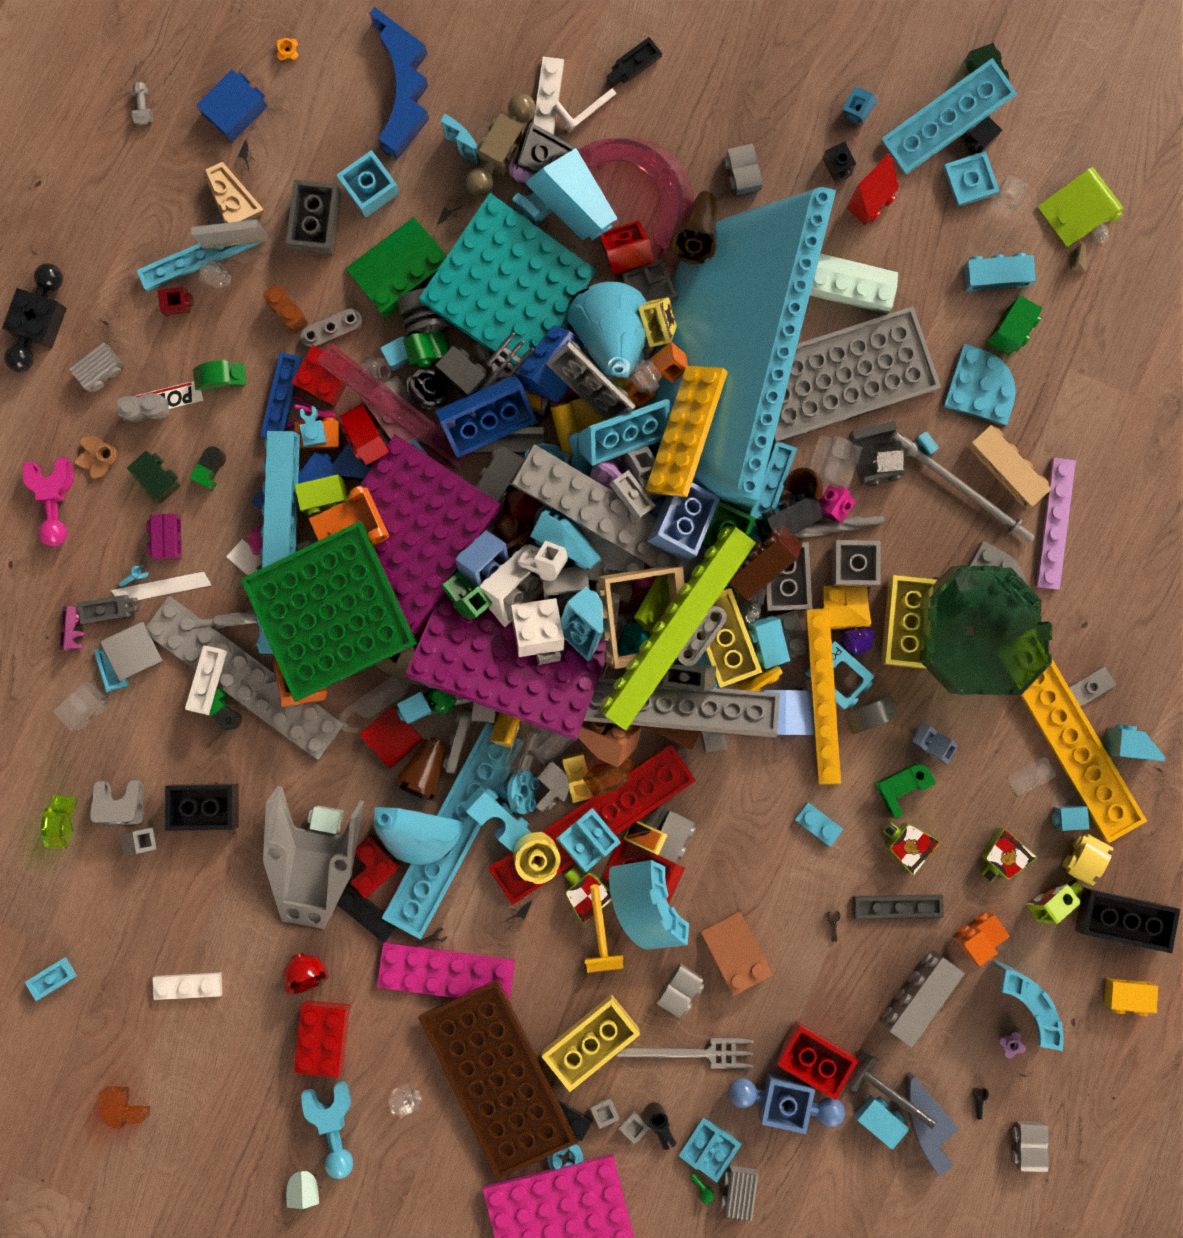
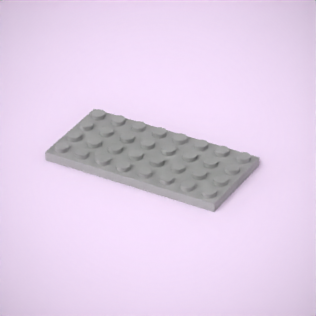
(856, 373)

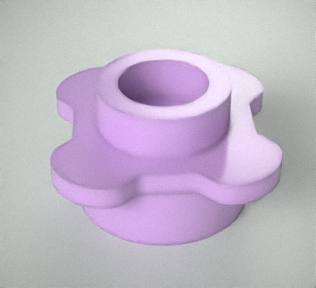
(1006, 1042)

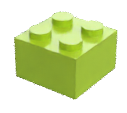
(321, 494)

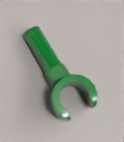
(707, 1194)

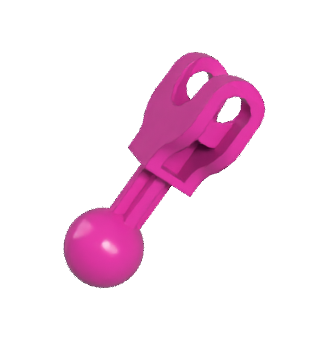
(49, 492)

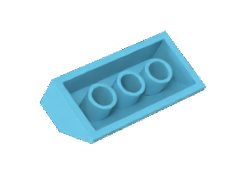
(624, 433)

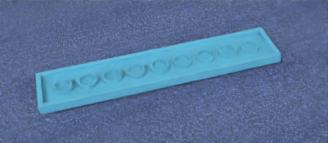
(428, 883)

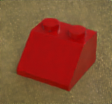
(626, 247)

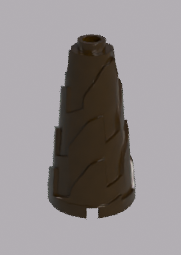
(697, 232)

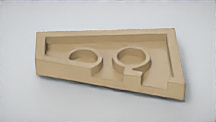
(230, 195)

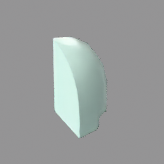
(302, 1191)

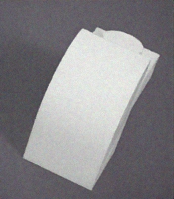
(545, 560)

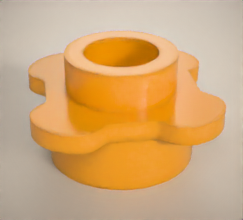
(285, 43)

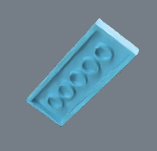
(949, 116)

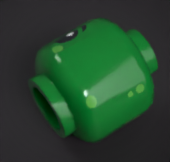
(440, 701)

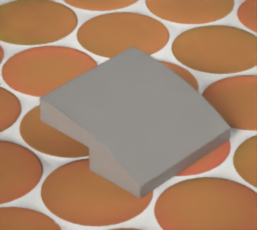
(131, 651)

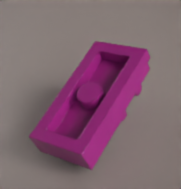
(69, 620)

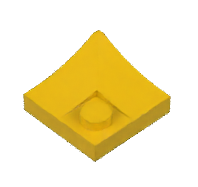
(847, 606)

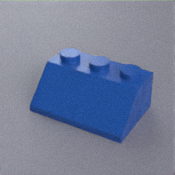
(538, 376)

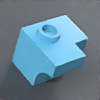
(531, 208)

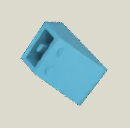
(567, 534)

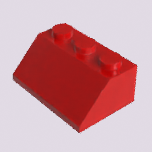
(816, 1060)

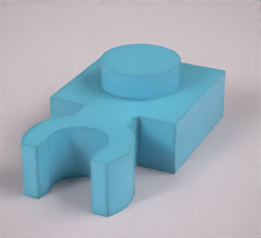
(313, 431)

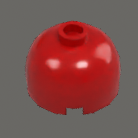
(303, 973)

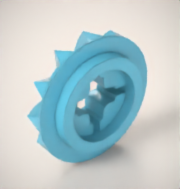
(575, 1154)

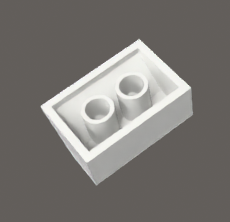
(511, 586)

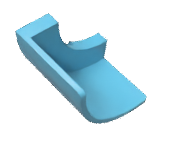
(642, 907)
(1038, 1002)

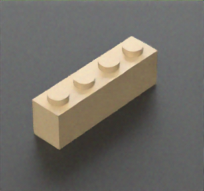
(1009, 467)

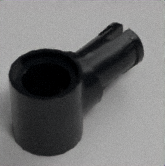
(660, 1125)

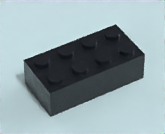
(1127, 920)

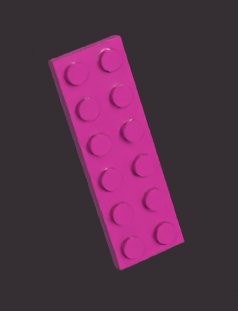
(440, 971)

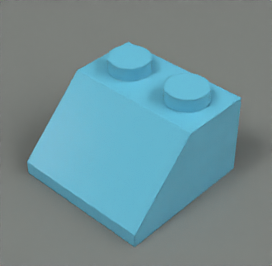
(1130, 743)

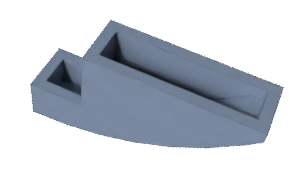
(928, 1138)

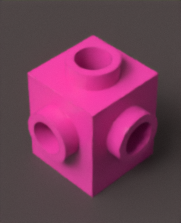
(836, 503)

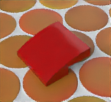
(390, 737)

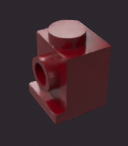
(169, 297)

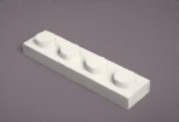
(548, 93)

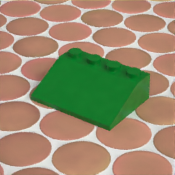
(397, 266)

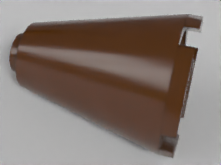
(423, 770)

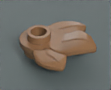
(94, 457)

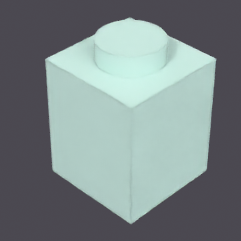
(325, 819)

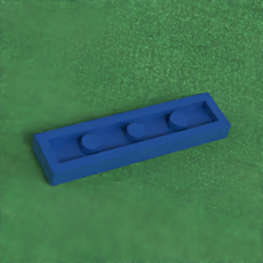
(281, 394)

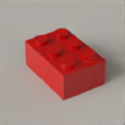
(322, 1038)

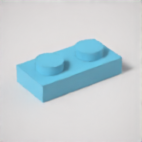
(818, 824)
(50, 979)

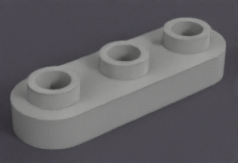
(342, 328)
(710, 630)
(457, 741)

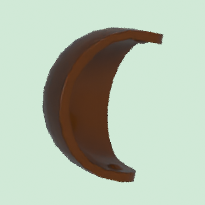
(804, 480)

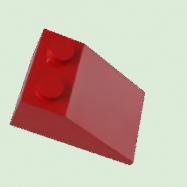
(874, 192)
(630, 853)

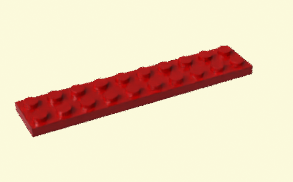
(645, 790)

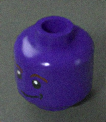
(857, 640)

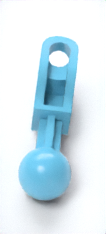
(330, 1120)

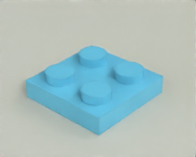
(971, 179)

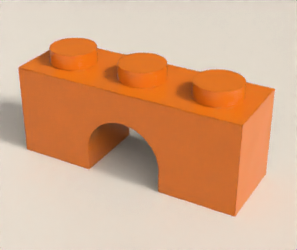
(670, 362)

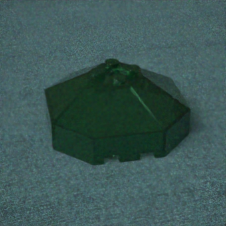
(1008, 639)

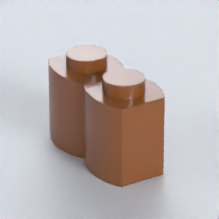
(285, 308)

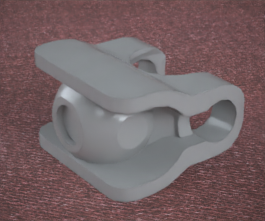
(120, 812)

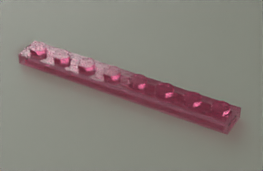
(389, 403)

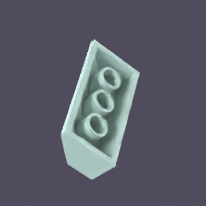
(854, 284)

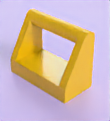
(504, 730)

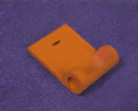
(357, 508)

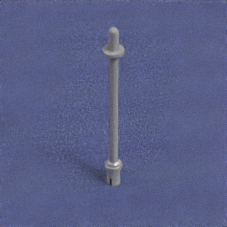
(912, 449)

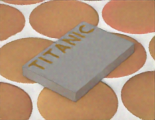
(229, 234)

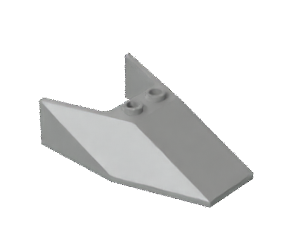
(305, 865)

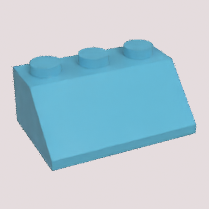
(583, 622)

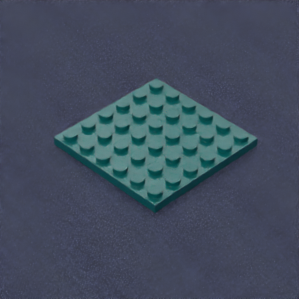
(506, 280)

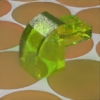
(56, 823)

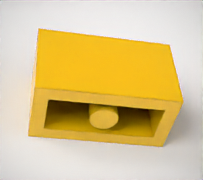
(1130, 996)

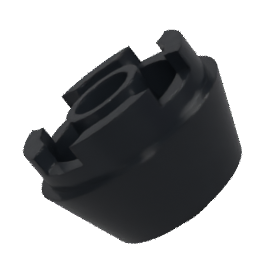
(427, 389)

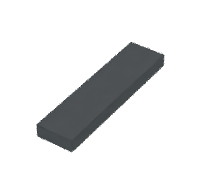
(898, 906)

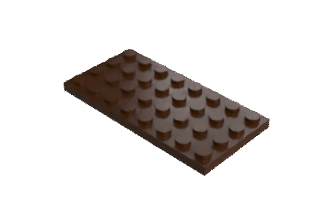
(497, 1079)

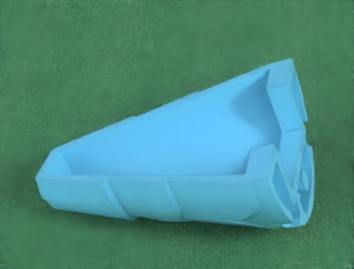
(610, 326)
(416, 835)

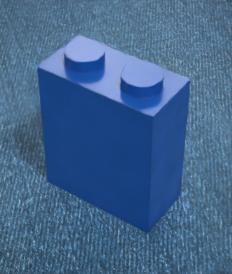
(232, 104)

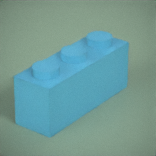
(999, 272)

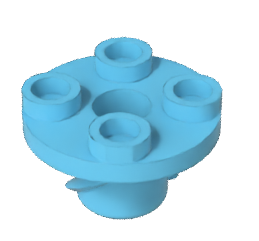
(520, 792)

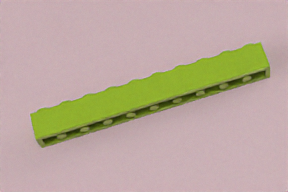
(676, 627)

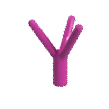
(321, 413)

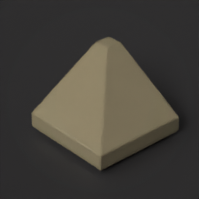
(1079, 259)

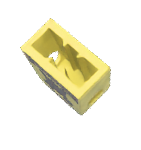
(658, 317)

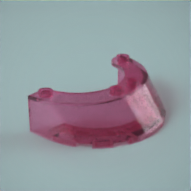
(661, 166)

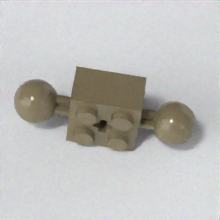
(500, 145)

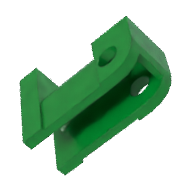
(903, 783)

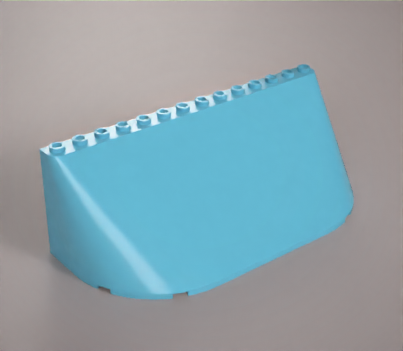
(747, 317)

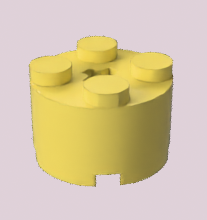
(1088, 859)
(527, 866)

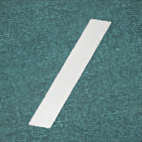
(164, 586)

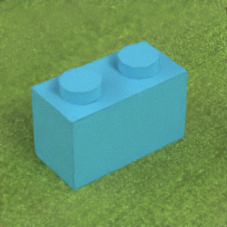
(768, 642)
(414, 708)
(881, 1121)

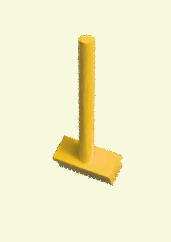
(604, 961)

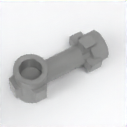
(141, 115)

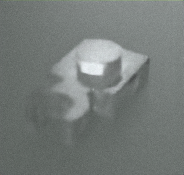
(754, 605)

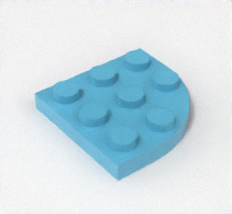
(981, 386)

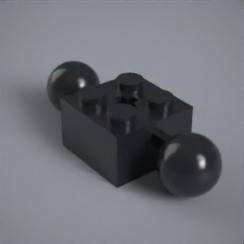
(21, 315)

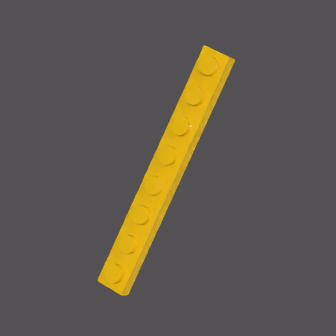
(823, 696)

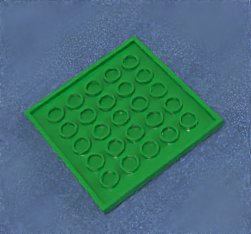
(328, 611)

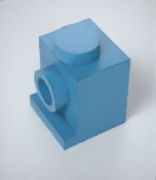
(859, 99)

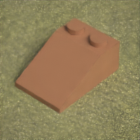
(736, 953)

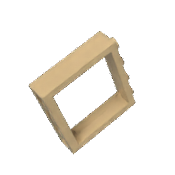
(675, 582)

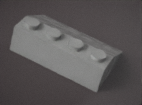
(589, 381)

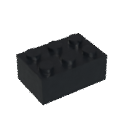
(201, 807)

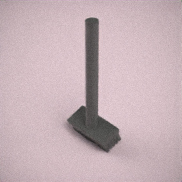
(862, 1073)

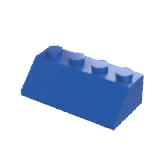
(486, 416)

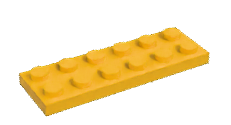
(686, 431)

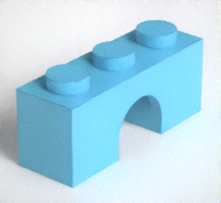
(483, 806)

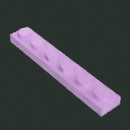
(1055, 523)

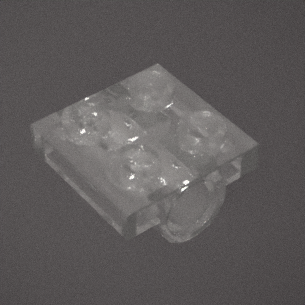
(835, 460)

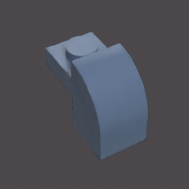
(934, 743)

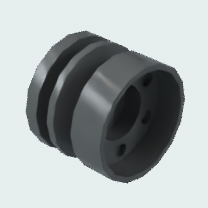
(418, 316)

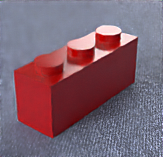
(363, 435)

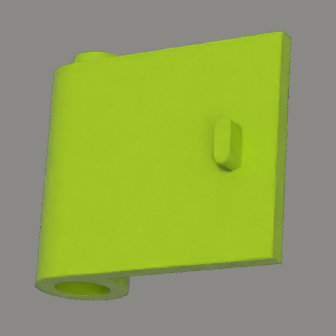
(1082, 206)

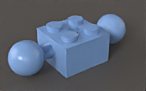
(795, 1114)

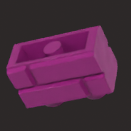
(164, 537)

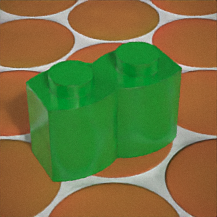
(426, 348)

